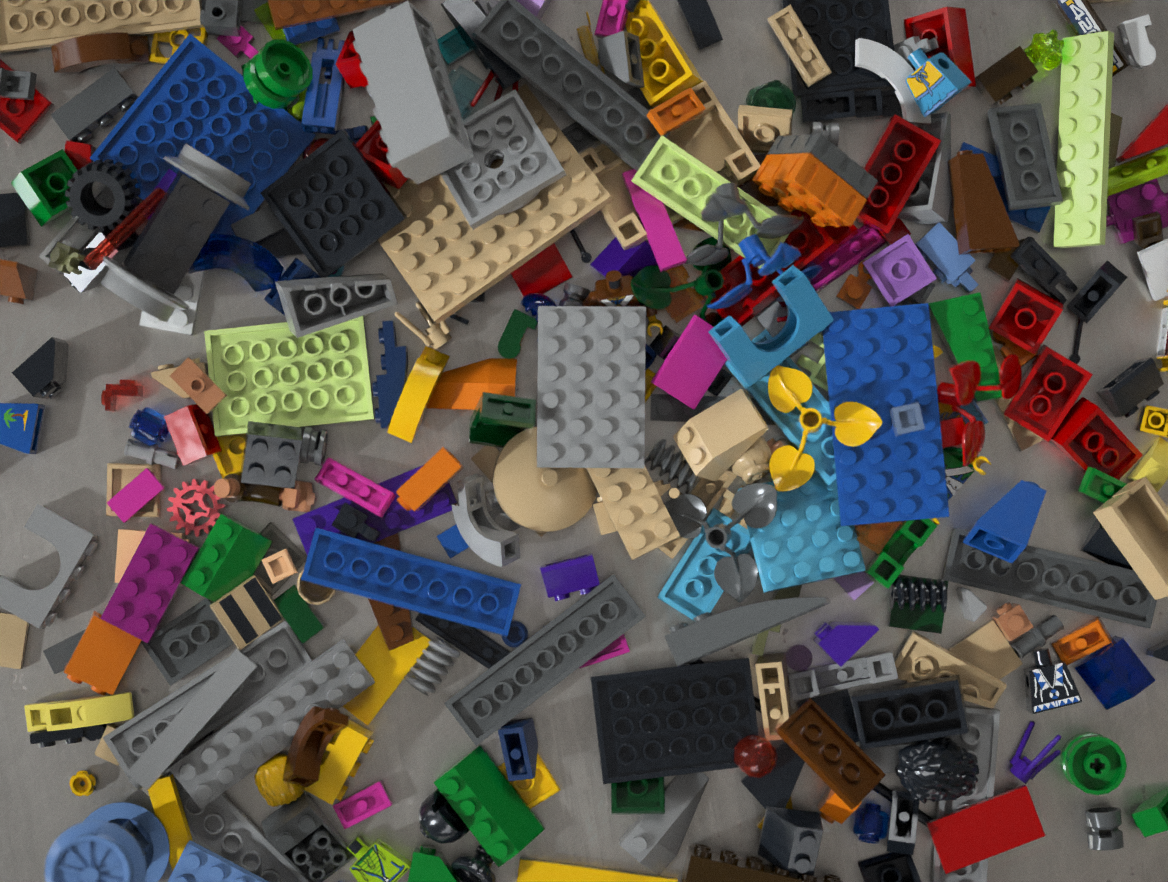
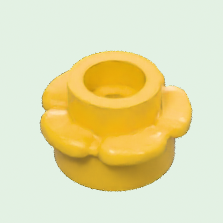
(77, 788)

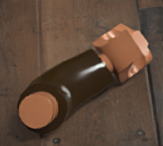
(291, 499)

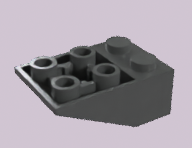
(307, 839)

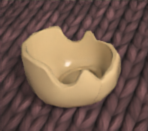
(314, 593)

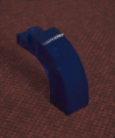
(241, 257)

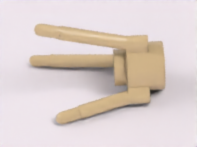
(436, 334)

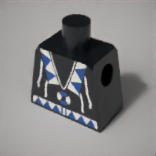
(1049, 684)

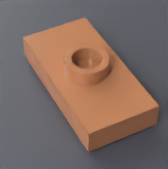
(198, 385)

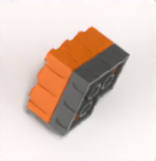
(814, 178)

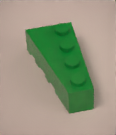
(967, 337)

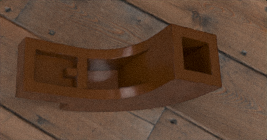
(99, 49)
(310, 743)

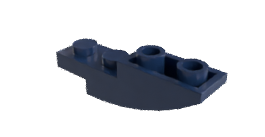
(390, 385)

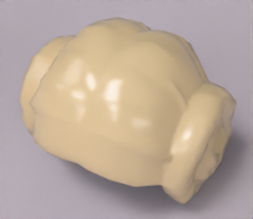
(754, 462)

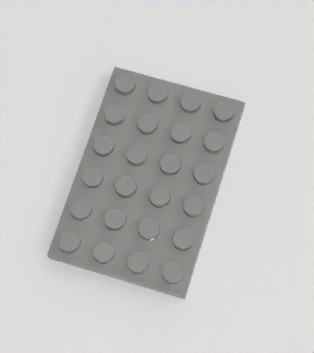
(591, 387)

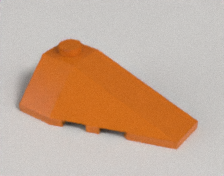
(464, 385)

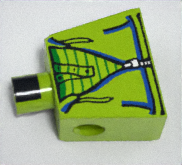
(377, 862)

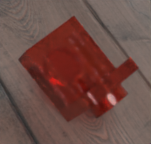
(125, 388)

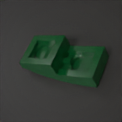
(298, 614)

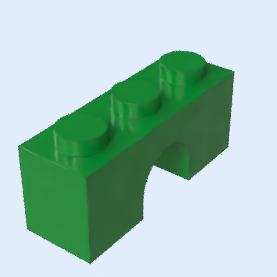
(903, 542)

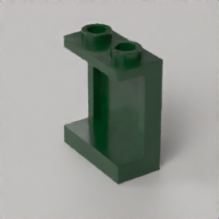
(500, 418)

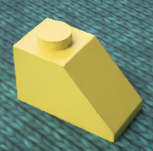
(1153, 465)

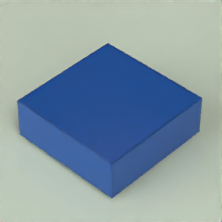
(452, 541)

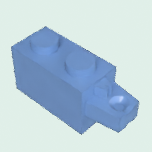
(942, 254)

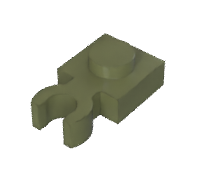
(65, 259)

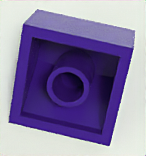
(570, 576)
(843, 639)

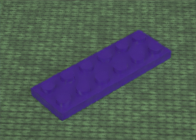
(394, 520)

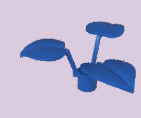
(757, 255)

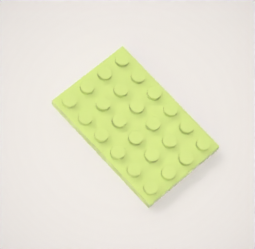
(288, 378)

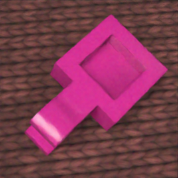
(240, 44)

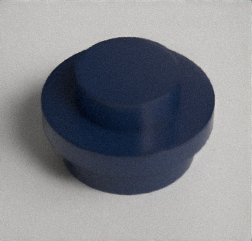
(517, 634)

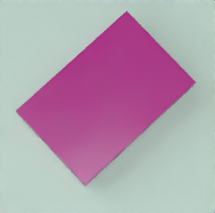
(691, 364)

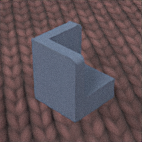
(906, 419)

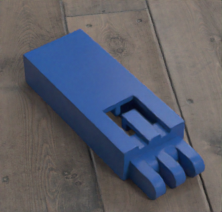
(324, 100)

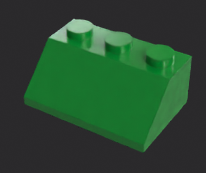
(226, 558)

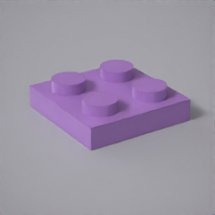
(899, 270)

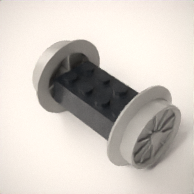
(175, 234)

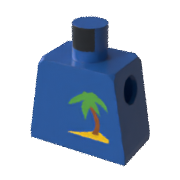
(21, 426)

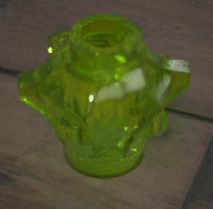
(1045, 50)

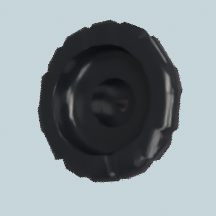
(474, 868)

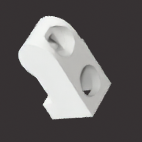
(1136, 43)

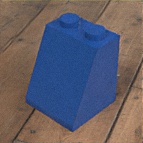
(1009, 523)

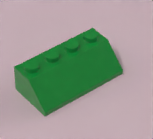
(489, 805)

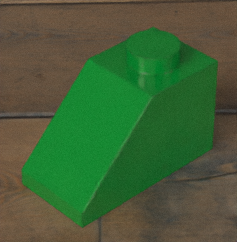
(1152, 814)
(430, 866)

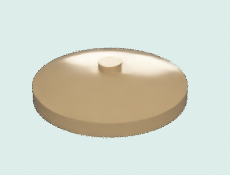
(536, 495)

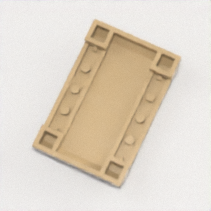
(707, 138)

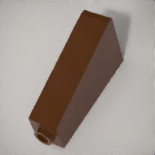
(978, 207)

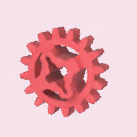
(192, 519)

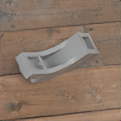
(479, 529)

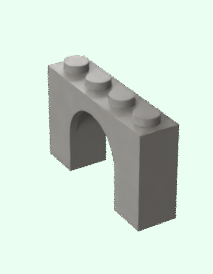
(73, 547)

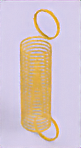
(602, 68)

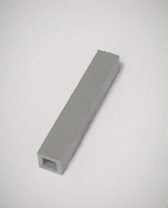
(191, 720)

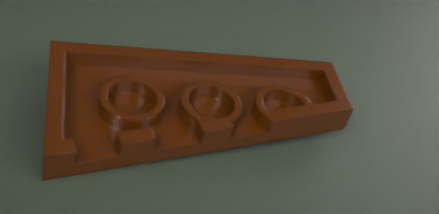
(393, 621)

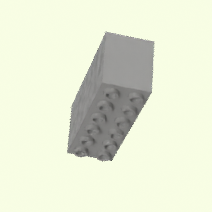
(412, 93)

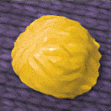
(271, 784)

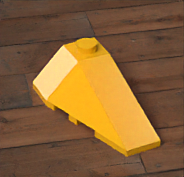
(664, 62)

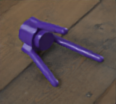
(1025, 768)

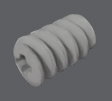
(432, 666)

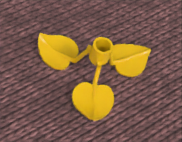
(853, 424)

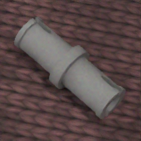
(151, 454)

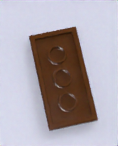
(830, 753)

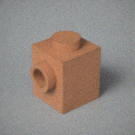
(1011, 620)

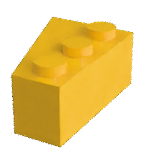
(341, 761)

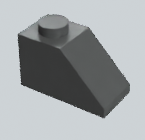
(622, 57)

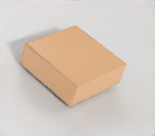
(279, 566)

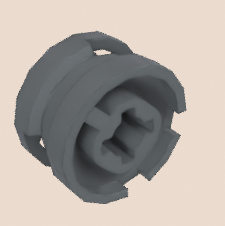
(314, 446)

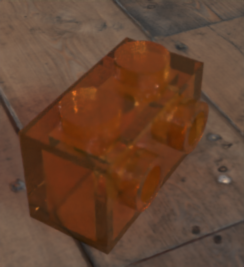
(875, 535)

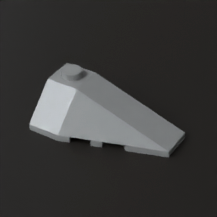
(932, 194)
(658, 837)

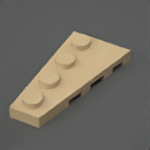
(926, 660)

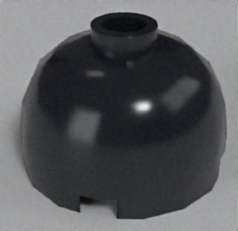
(440, 820)

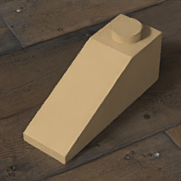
(773, 692)

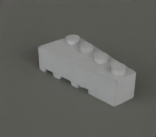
(332, 300)

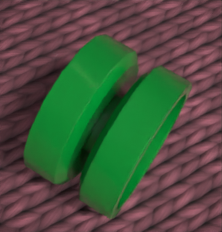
(278, 74)
(1108, 767)

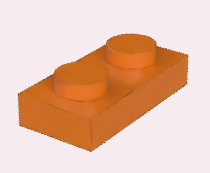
(676, 111)

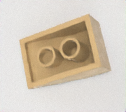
(720, 435)

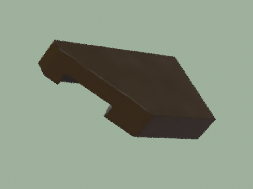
(1147, 229)
(1003, 264)

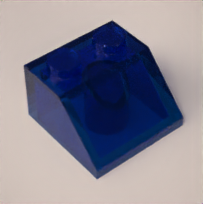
(1114, 673)

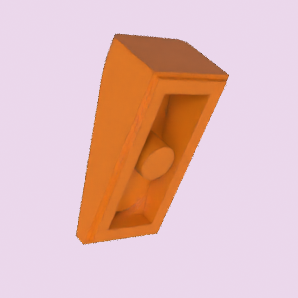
(1082, 641)

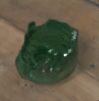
(772, 95)

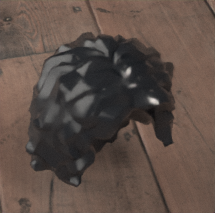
(936, 770)

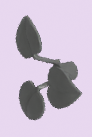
(727, 204)
(755, 504)

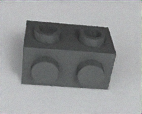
(222, 17)

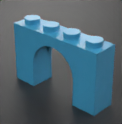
(804, 320)

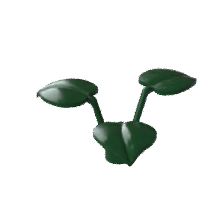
(654, 289)

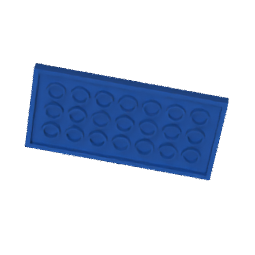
(886, 363)

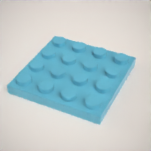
(805, 539)

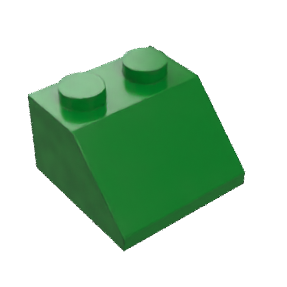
(45, 185)

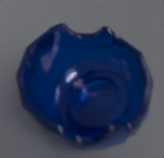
(533, 300)

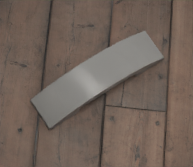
(833, 677)

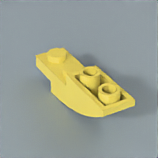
(79, 712)

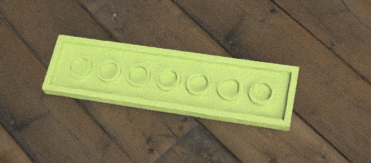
(1084, 140)

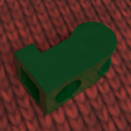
(511, 339)

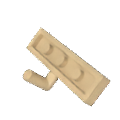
(709, 492)

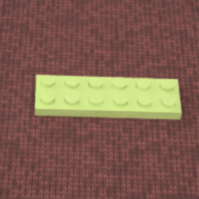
(687, 187)

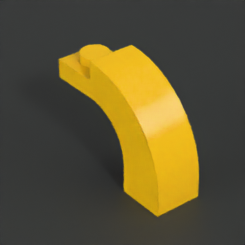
(417, 393)

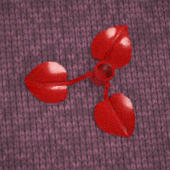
(966, 381)

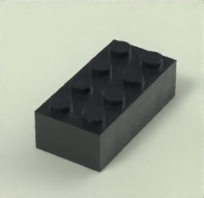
(910, 712)

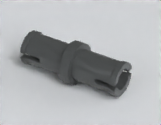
(1037, 636)

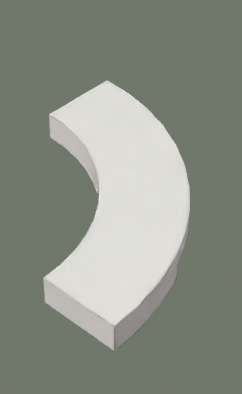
(895, 69)

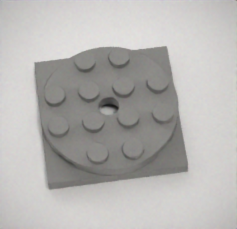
(529, 165)

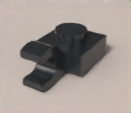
(352, 522)

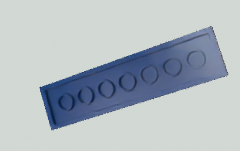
(411, 582)

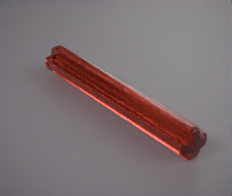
(124, 229)

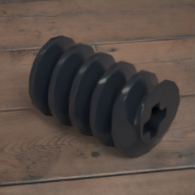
(919, 593)

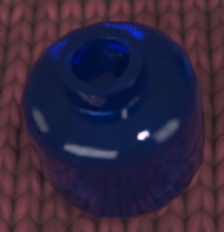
(148, 426)
(870, 823)

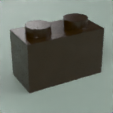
(1005, 76)

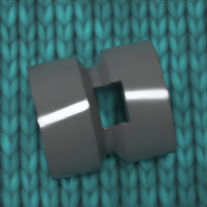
(1102, 819)

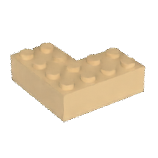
(1139, 527)

